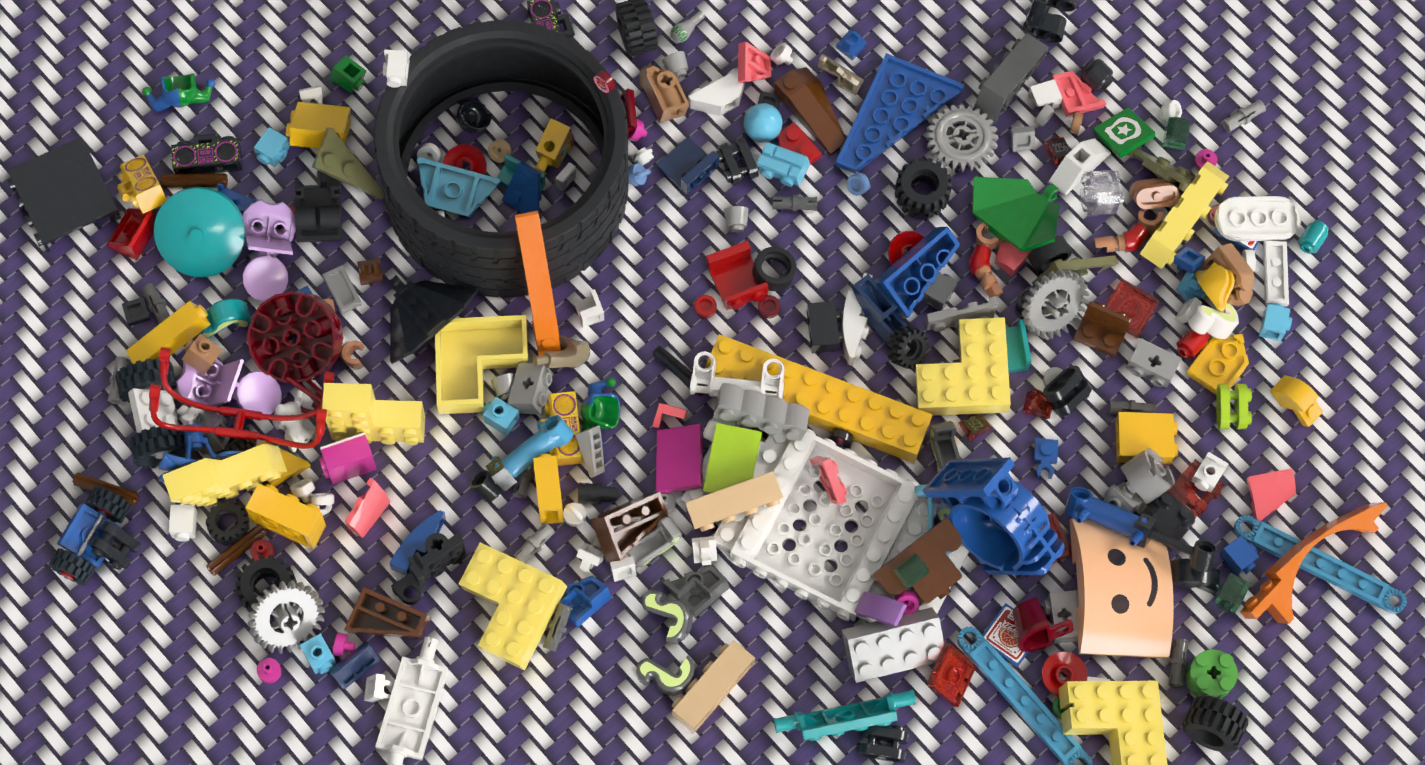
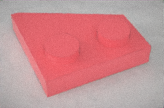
(752, 63)
(1076, 94)
(834, 488)

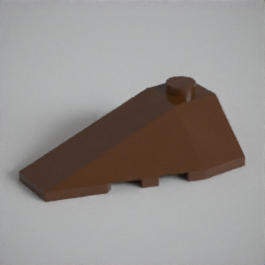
(809, 104)

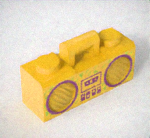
(140, 185)
(565, 406)

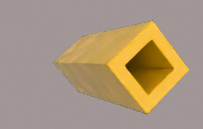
(171, 333)

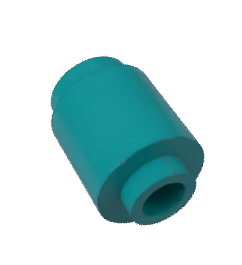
(1313, 237)

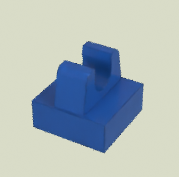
(851, 44)
(1188, 260)

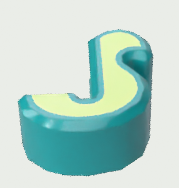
(224, 314)

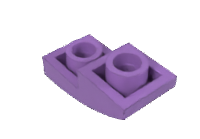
(880, 608)

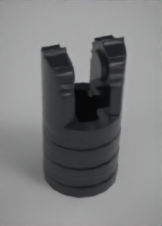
(596, 493)

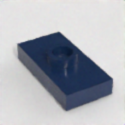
(354, 665)

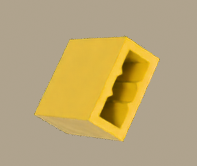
(312, 119)
(1143, 431)
(548, 489)

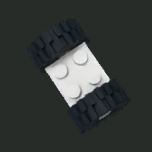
(150, 440)

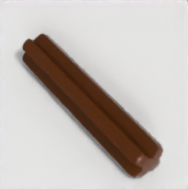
(194, 180)
(88, 483)
(236, 549)

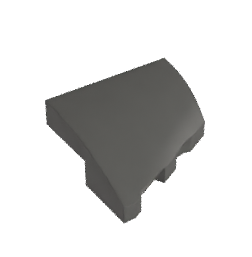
(698, 588)

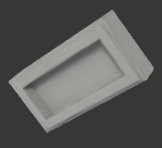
(342, 289)

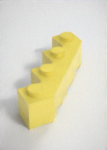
(1182, 217)

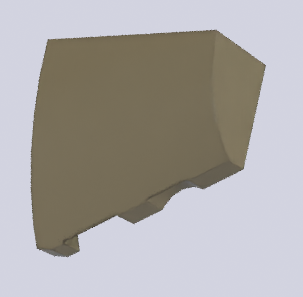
(846, 79)

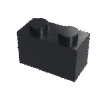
(823, 327)

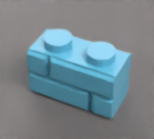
(782, 164)

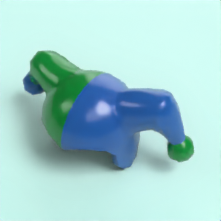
(178, 92)
(600, 408)

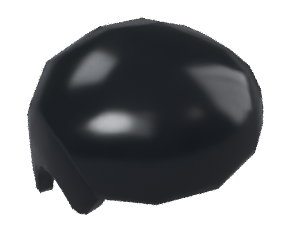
(473, 117)

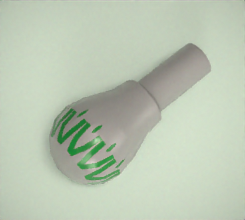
(682, 31)

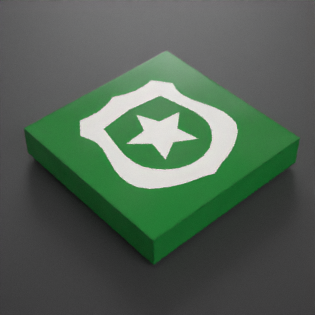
(1124, 132)

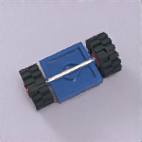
(80, 531)

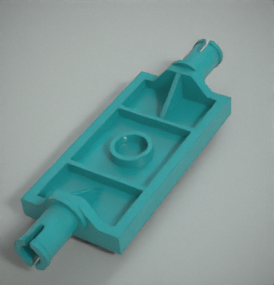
(846, 717)

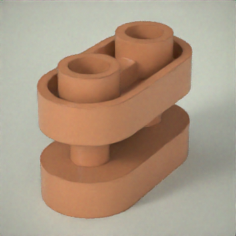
(1154, 193)

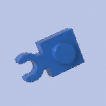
(1046, 454)

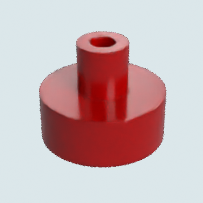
(261, 547)

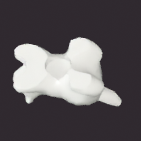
(293, 429)

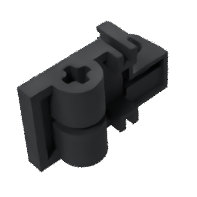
(319, 210)
(440, 554)

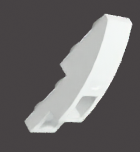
(853, 327)

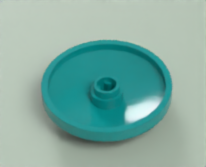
(199, 232)

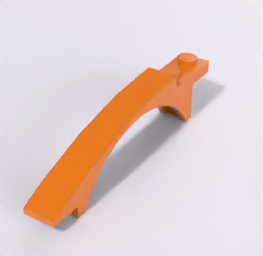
(538, 282)
(1276, 593)

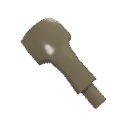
(573, 354)

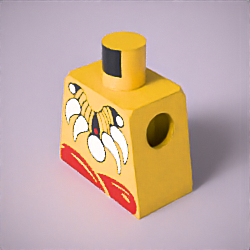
(556, 139)

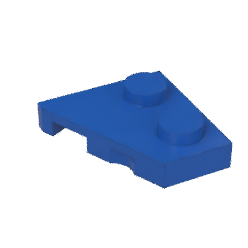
(524, 189)

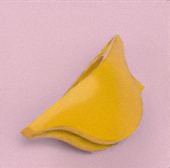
(1217, 284)

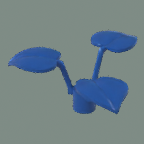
(193, 442)

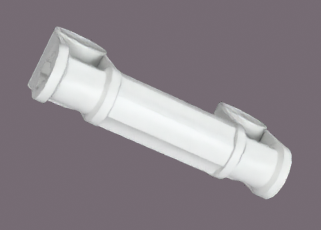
(708, 377)

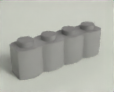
(761, 411)

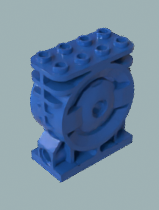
(996, 516)

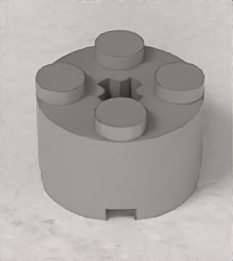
(1147, 475)

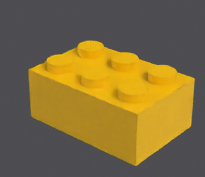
(286, 515)

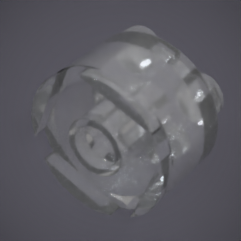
(1101, 192)

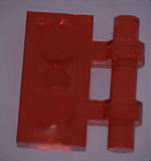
(1185, 490)

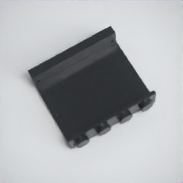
(61, 192)

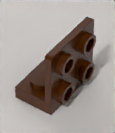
(1102, 329)

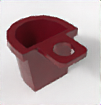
(1033, 627)

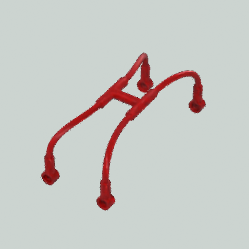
(239, 414)

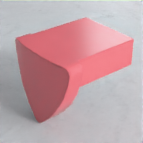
(669, 410)

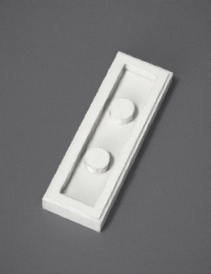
(1275, 272)

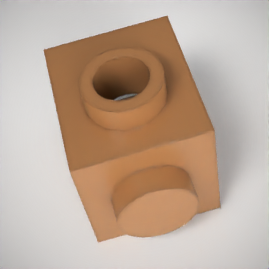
(201, 353)

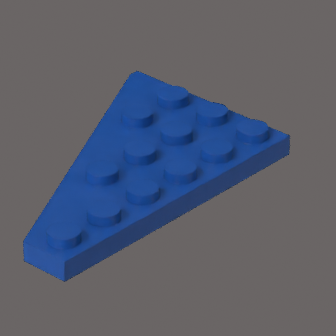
(894, 106)

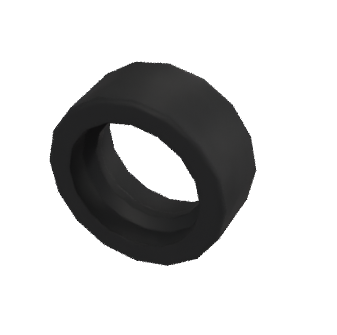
(778, 254)
(1042, 256)

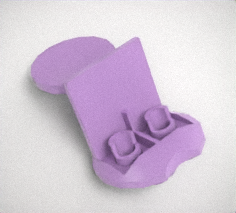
(266, 273)
(252, 392)

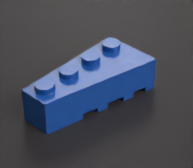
(917, 269)

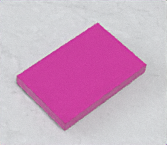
(679, 459)

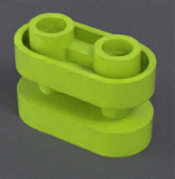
(1241, 415)

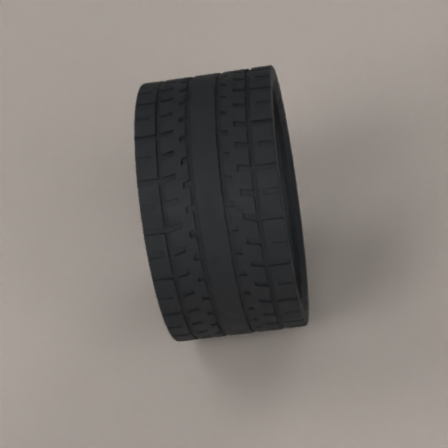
(482, 61)

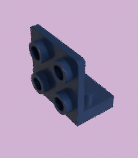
(688, 165)

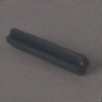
(674, 366)

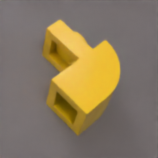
(1299, 397)

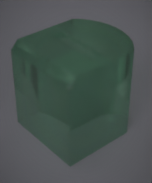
(1176, 133)
(911, 571)

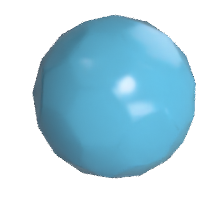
(762, 122)

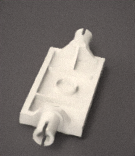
(412, 706)

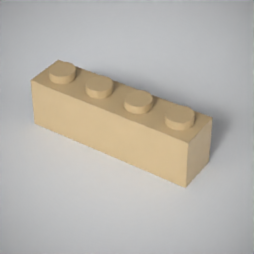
(734, 500)
(713, 686)

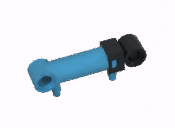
(503, 472)

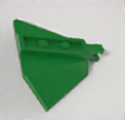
(1016, 211)

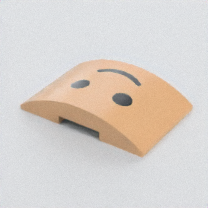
(1121, 593)

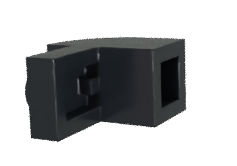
(1185, 577)

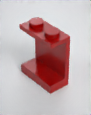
(733, 276)

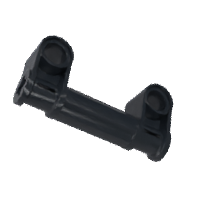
(1047, 25)

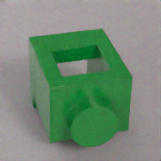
(348, 74)

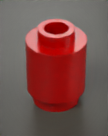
(1192, 343)

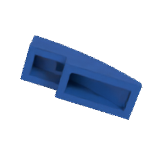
(416, 542)

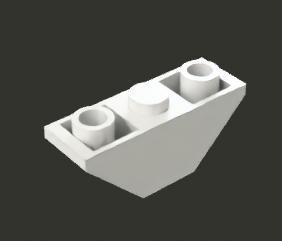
(719, 95)
(1082, 158)

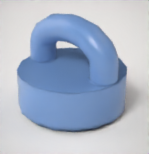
(637, 174)
(858, 184)

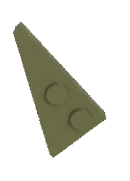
(340, 163)
(1163, 168)
(1079, 265)

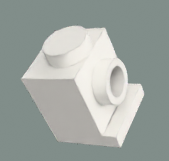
(396, 67)
(1213, 465)

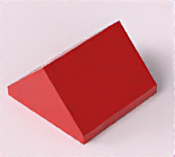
(133, 233)

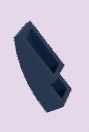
(877, 308)

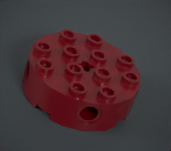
(279, 321)

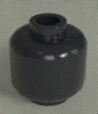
(1097, 74)

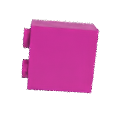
(347, 459)

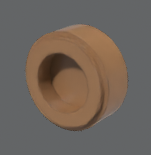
(1076, 123)

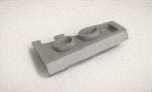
(950, 317)

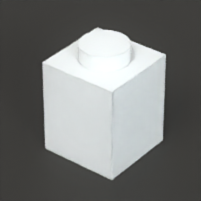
(183, 522)

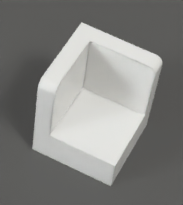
(1045, 94)
(589, 310)

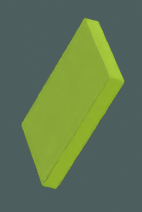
(731, 457)

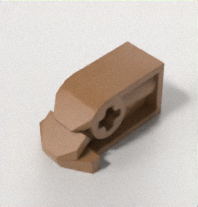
(663, 93)
(1230, 258)

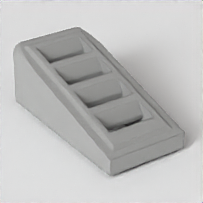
(591, 450)

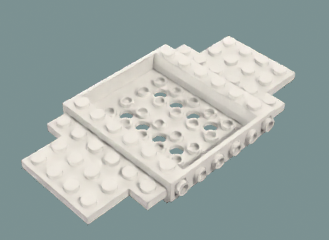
(888, 526)

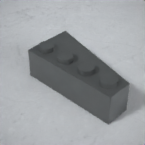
(1009, 76)

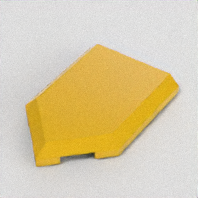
(1219, 362)

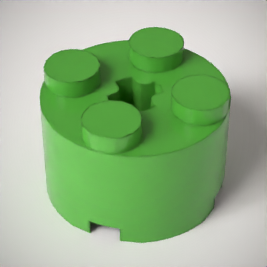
(1214, 662)

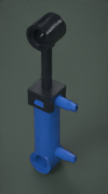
(1140, 529)

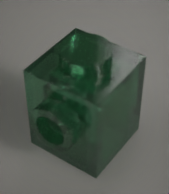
(1232, 593)

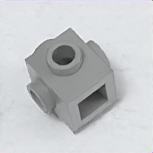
(1123, 498)

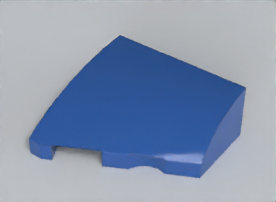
(585, 599)

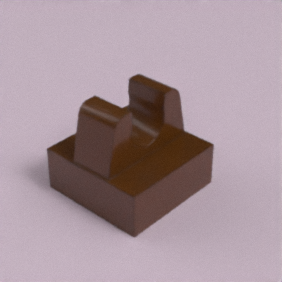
(370, 271)

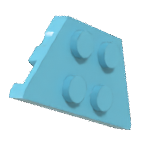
(454, 188)

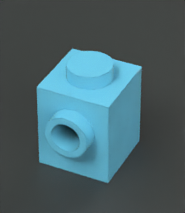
(271, 148)
(1275, 322)
(500, 415)
(318, 654)

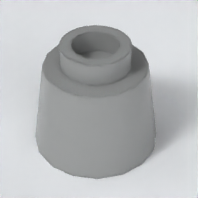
(676, 64)
(736, 218)
(502, 385)

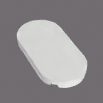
(1257, 218)

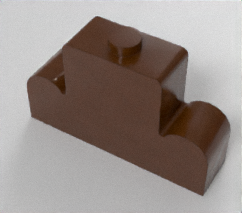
(933, 550)

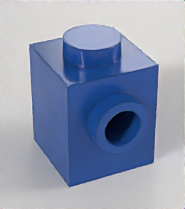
(1240, 556)

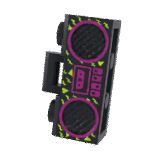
(546, 14)
(207, 155)

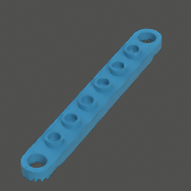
(1323, 565)
(1022, 698)

